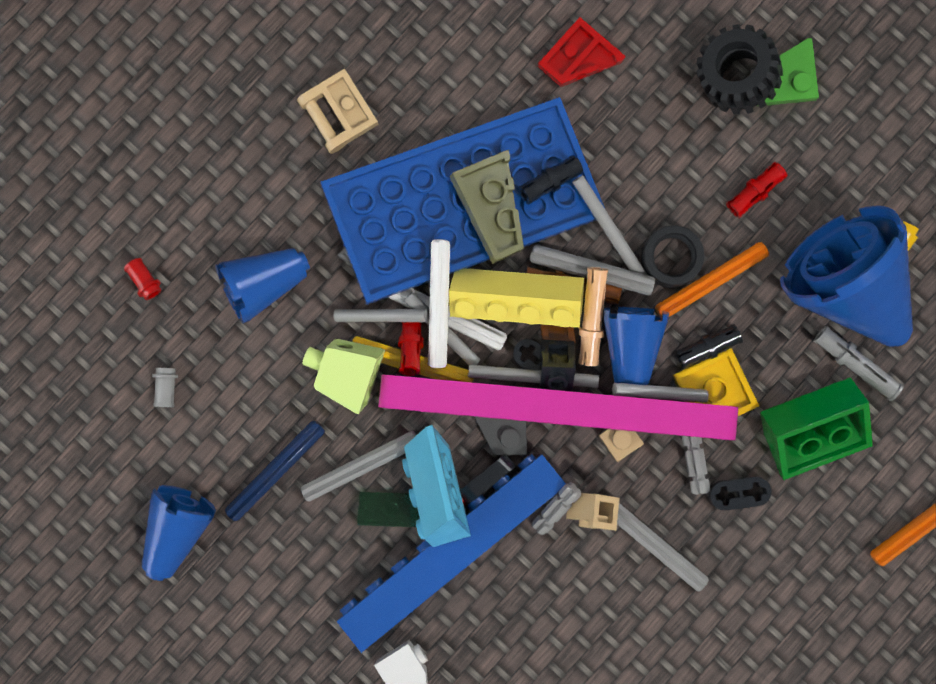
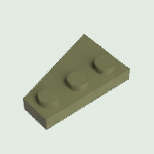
(490, 204)

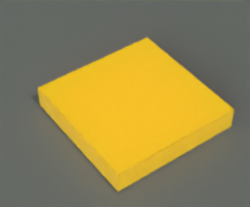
(722, 379)

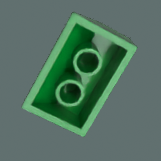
(818, 428)

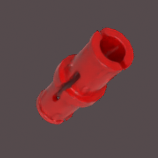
(756, 189)
(411, 346)

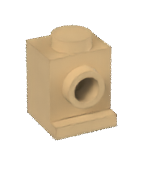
(595, 511)

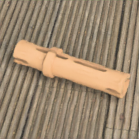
(593, 315)

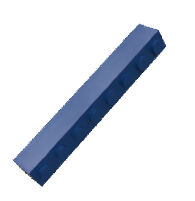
(435, 566)

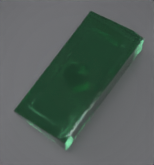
(386, 510)

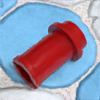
(142, 278)

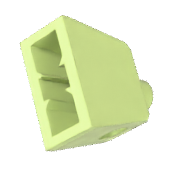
(345, 371)

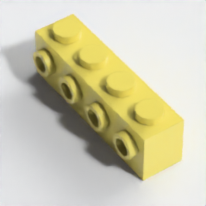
(516, 297)

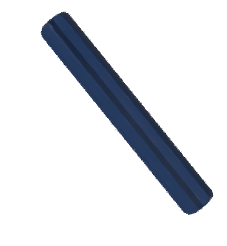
(274, 470)

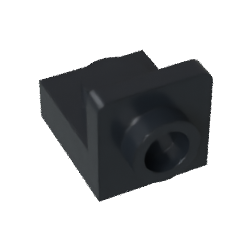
(557, 365)

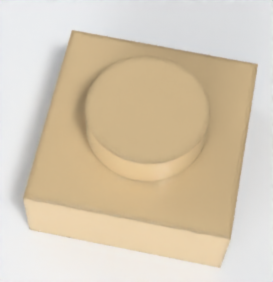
(620, 442)

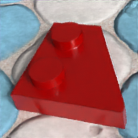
(579, 55)

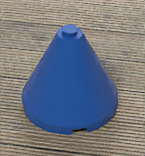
(856, 275)

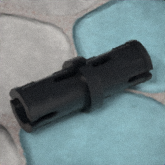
(550, 179)
(709, 346)

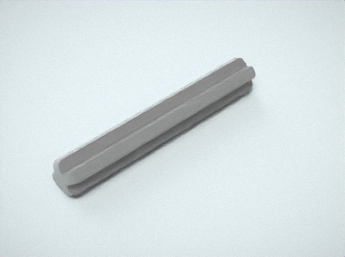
(578, 266)
(356, 467)
(661, 549)

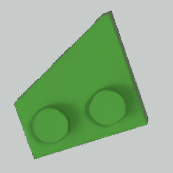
(798, 77)

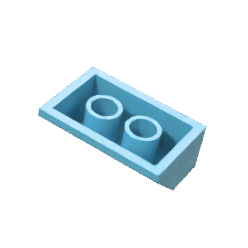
(435, 488)

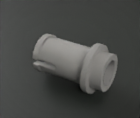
(164, 387)

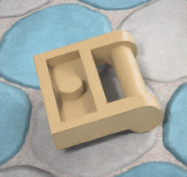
(346, 104)

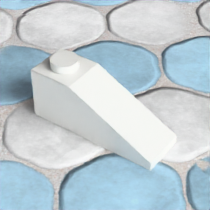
(403, 665)

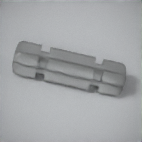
(696, 465)
(556, 508)

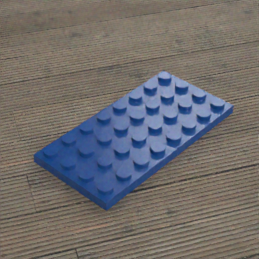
(407, 200)

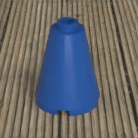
(261, 280)
(634, 342)
(173, 529)

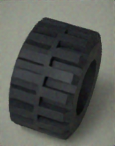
(731, 47)

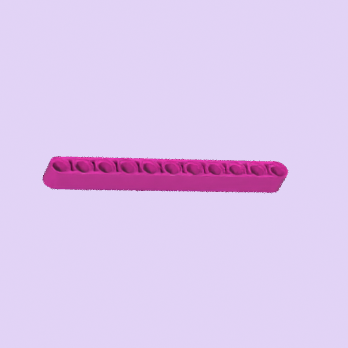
(558, 407)

